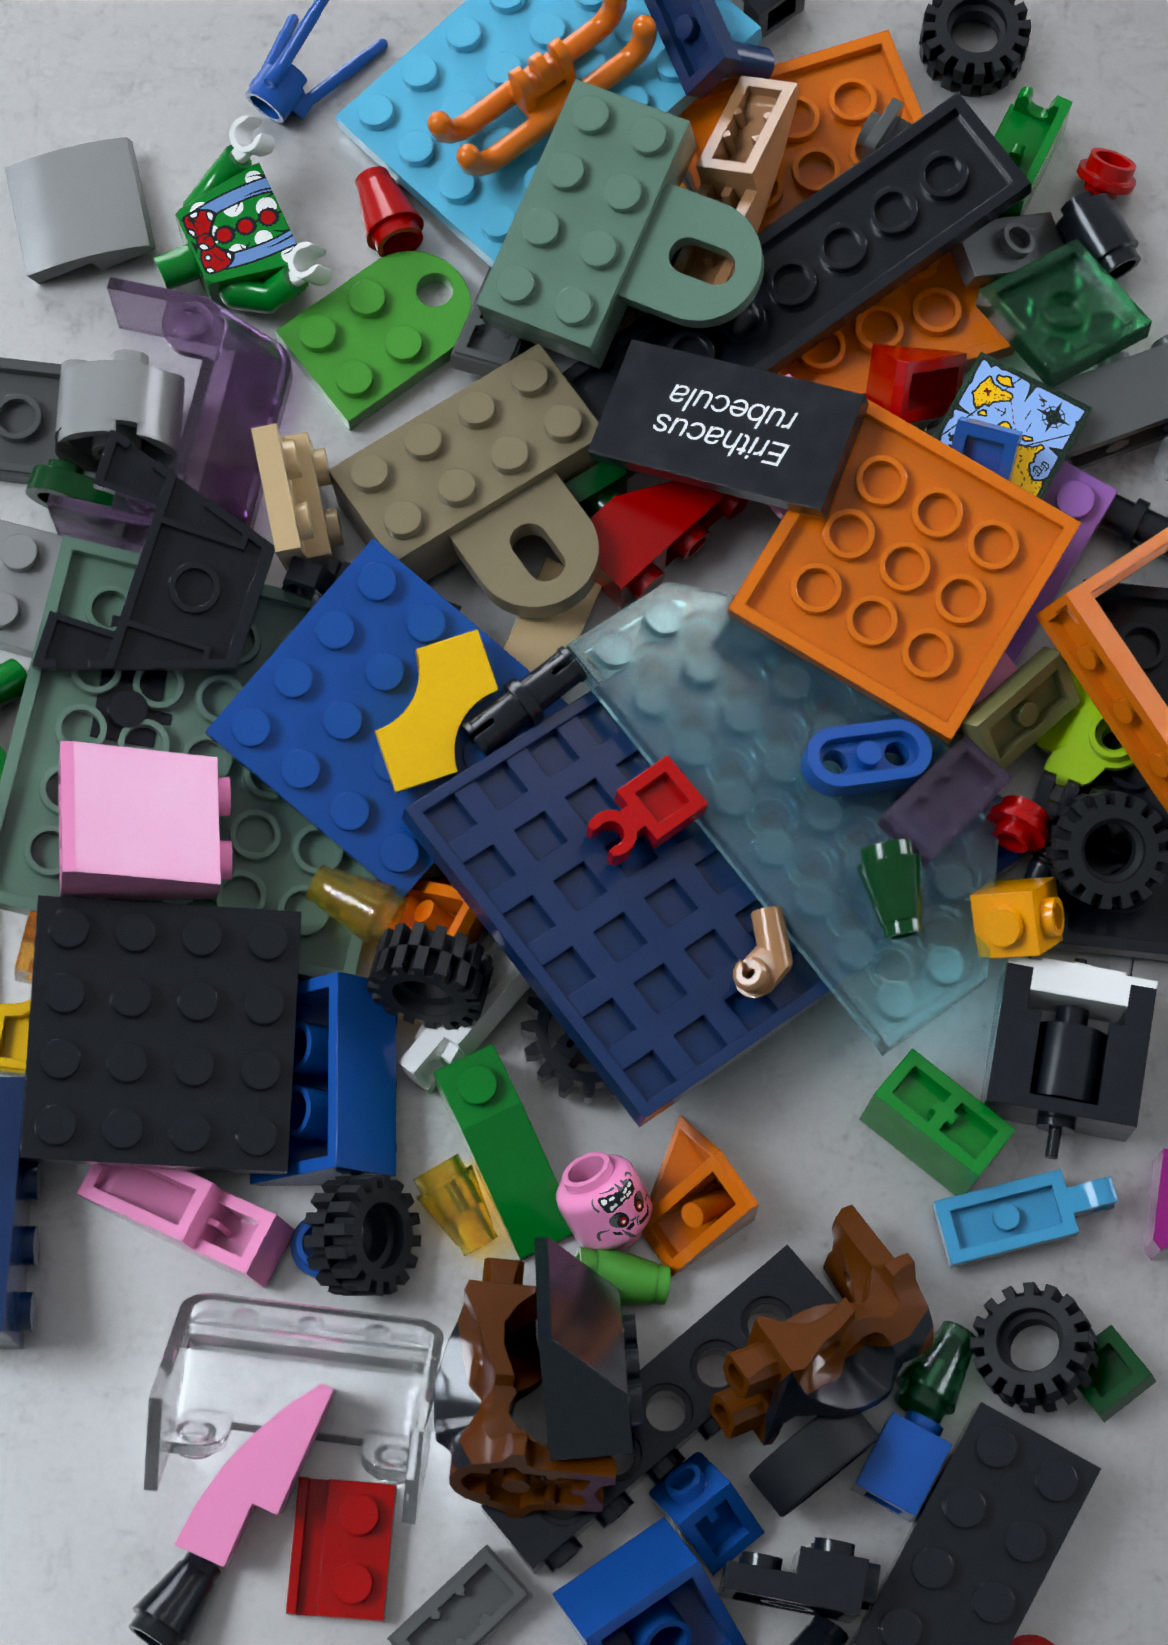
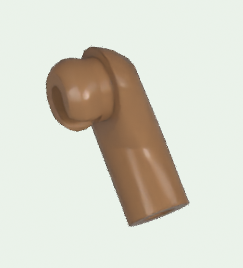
(769, 959)

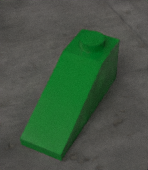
(503, 1148)

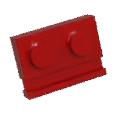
(341, 1549)

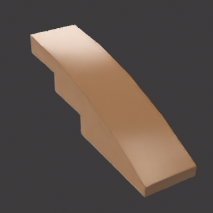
(742, 163)

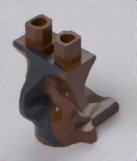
(832, 1354)
(482, 1376)

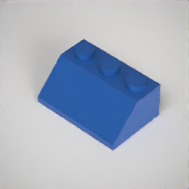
(340, 1085)

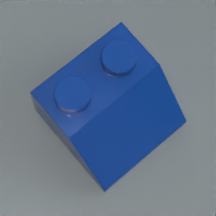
(648, 1596)

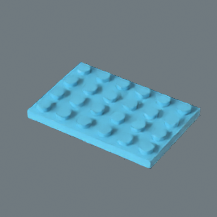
(466, 62)

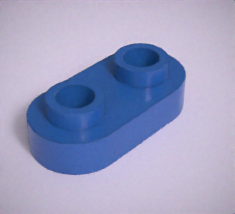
(861, 756)

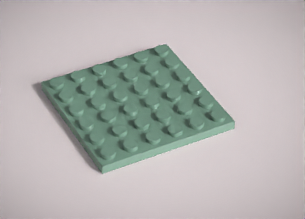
(271, 842)

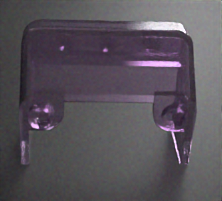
(238, 388)

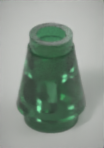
(935, 1379)

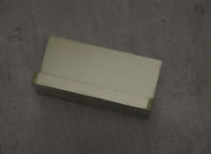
(1021, 708)

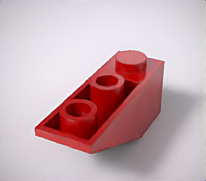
(650, 529)

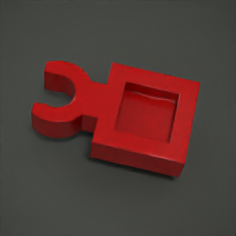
(652, 805)

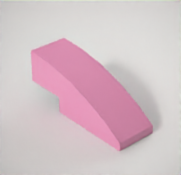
(193, 1217)
(256, 1475)

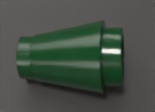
(894, 886)

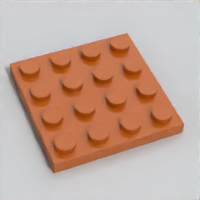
(908, 575)

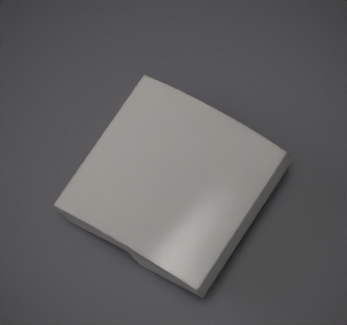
(79, 208)

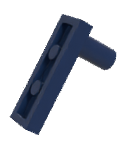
(703, 46)

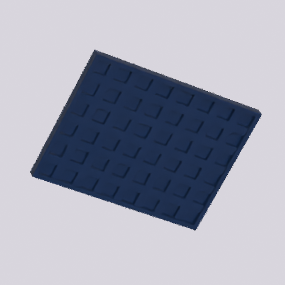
(619, 953)

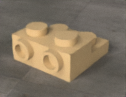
(294, 497)

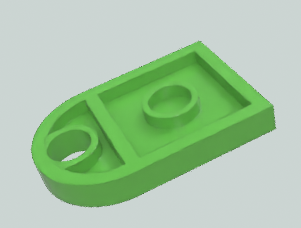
(376, 335)

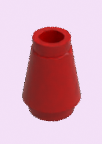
(387, 214)

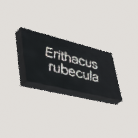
(729, 428)

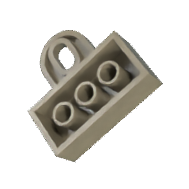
(481, 478)

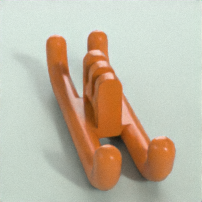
(543, 89)

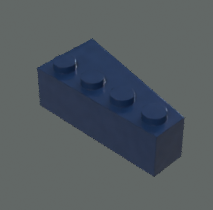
(18, 1241)

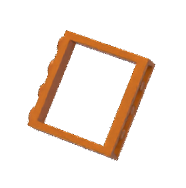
(1110, 670)

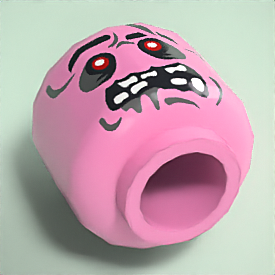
(604, 1201)

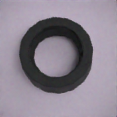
(811, 1459)

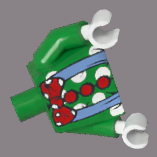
(239, 235)

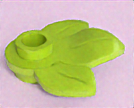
(1078, 744)

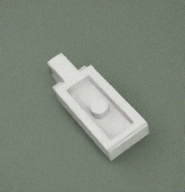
(442, 1047)

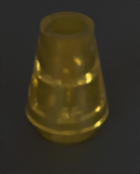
(357, 902)
(456, 1204)

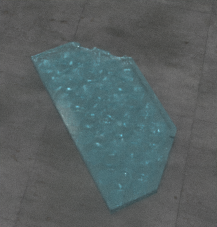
(736, 726)

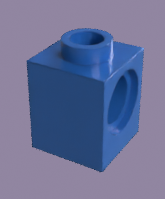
(903, 1464)

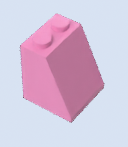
(140, 823)

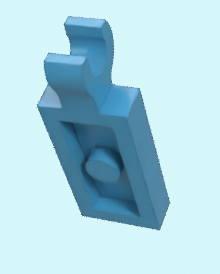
(1017, 1215)

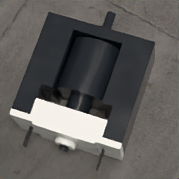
(1062, 1069)

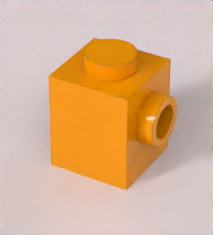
(1018, 917)

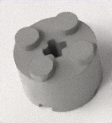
(122, 397)

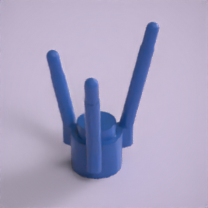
(279, 84)

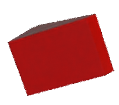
(914, 380)

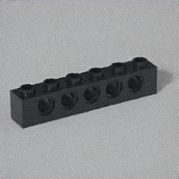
(779, 1287)

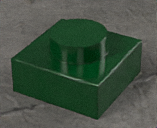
(598, 486)
(1118, 1376)

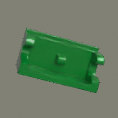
(1031, 138)
(936, 1123)

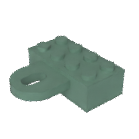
(605, 231)

